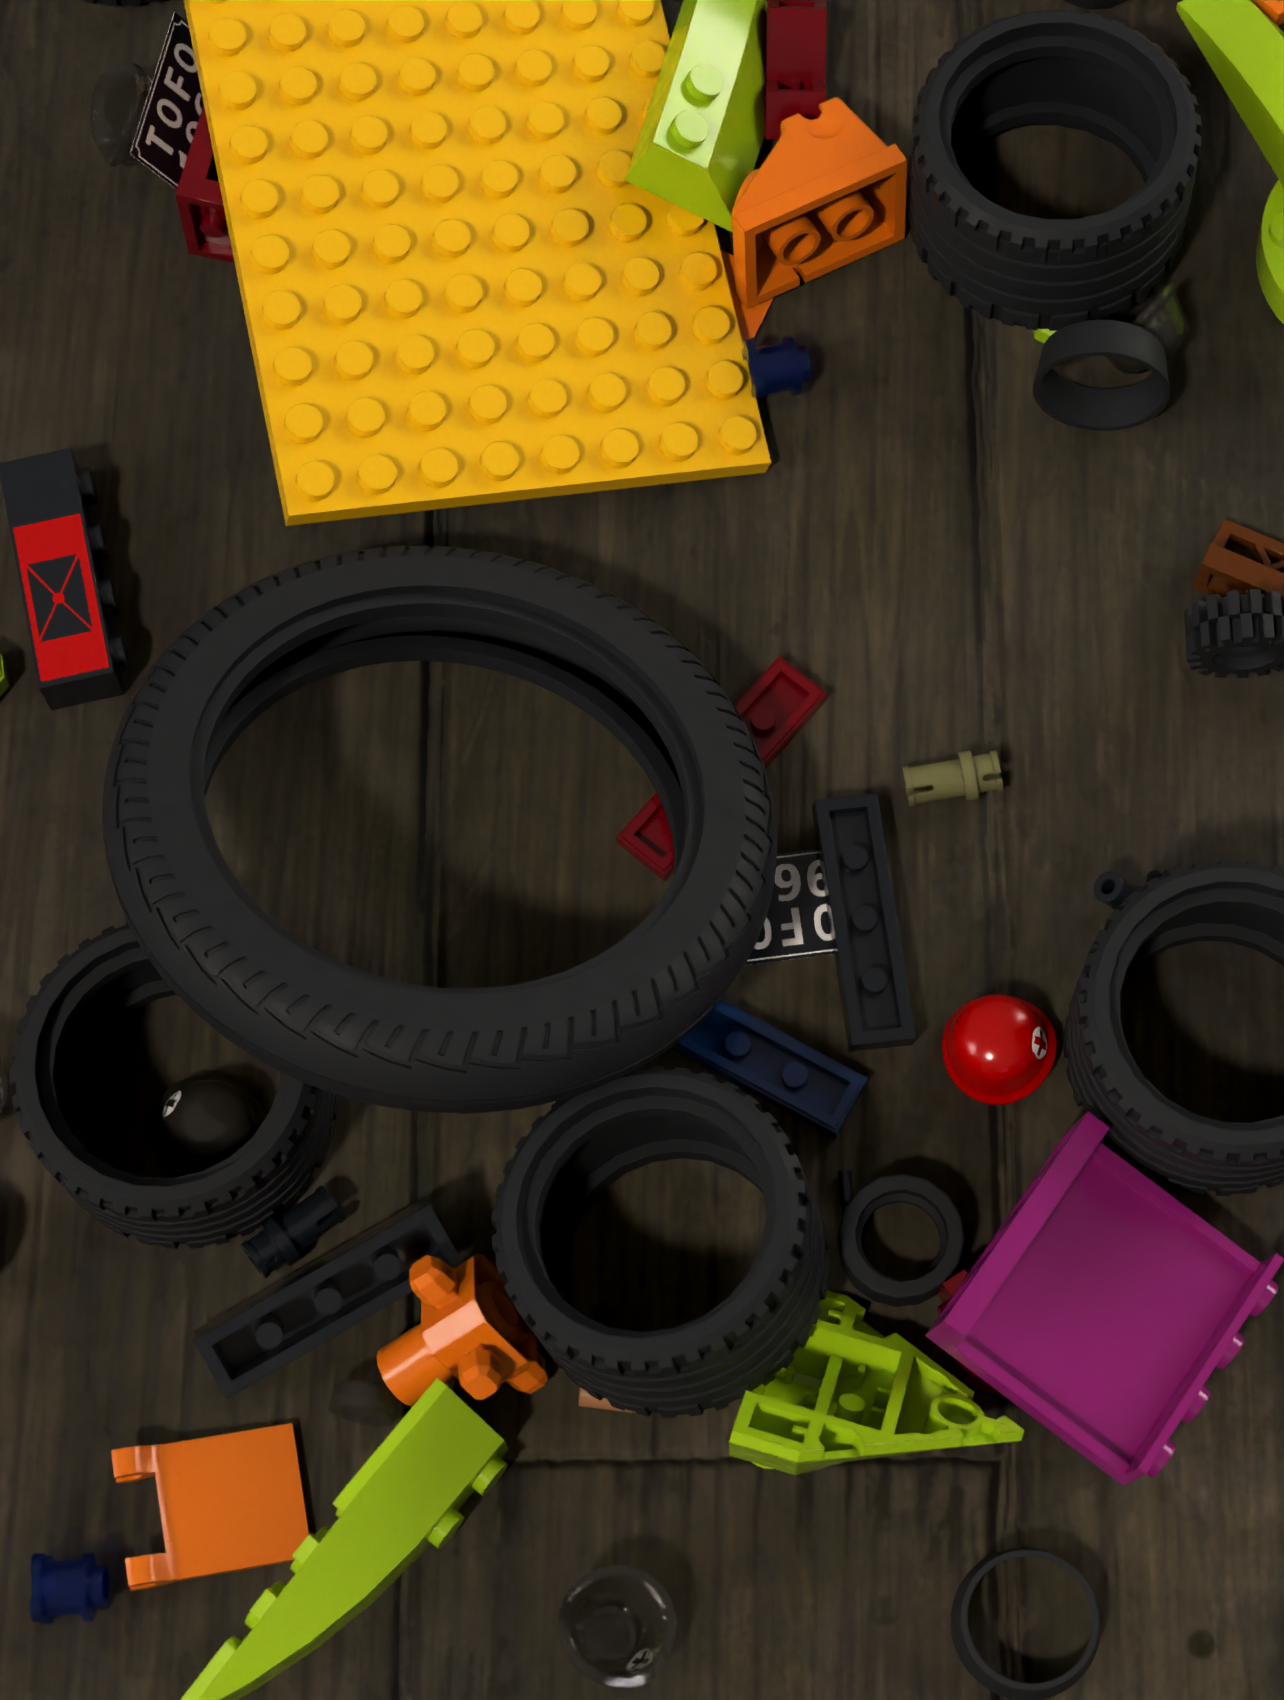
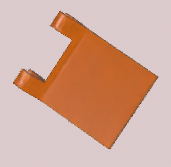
(221, 1502)

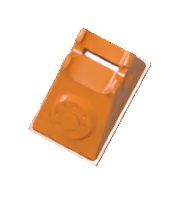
(816, 203)

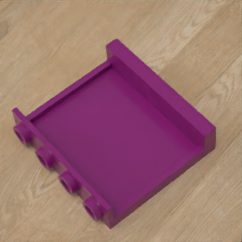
(1104, 1306)

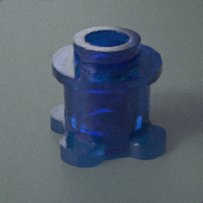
(776, 367)
(67, 1587)

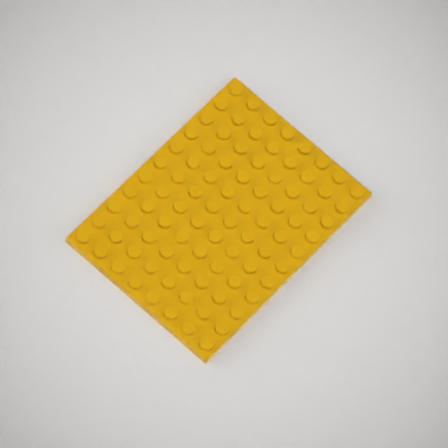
(451, 255)

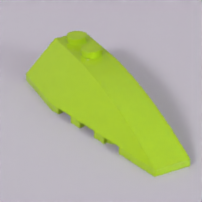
(1249, 63)
(706, 109)
(384, 1523)

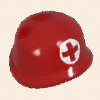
(998, 1049)

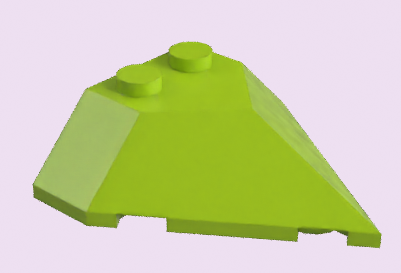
(858, 1400)

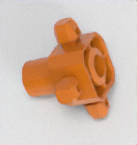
(464, 1334)

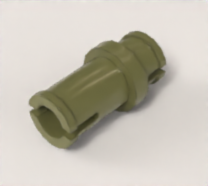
(953, 778)

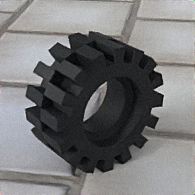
(1236, 634)

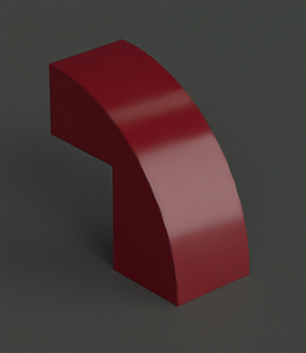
(794, 61)

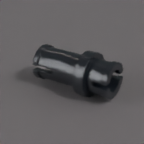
(295, 1230)

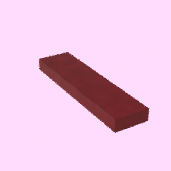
(774, 713)

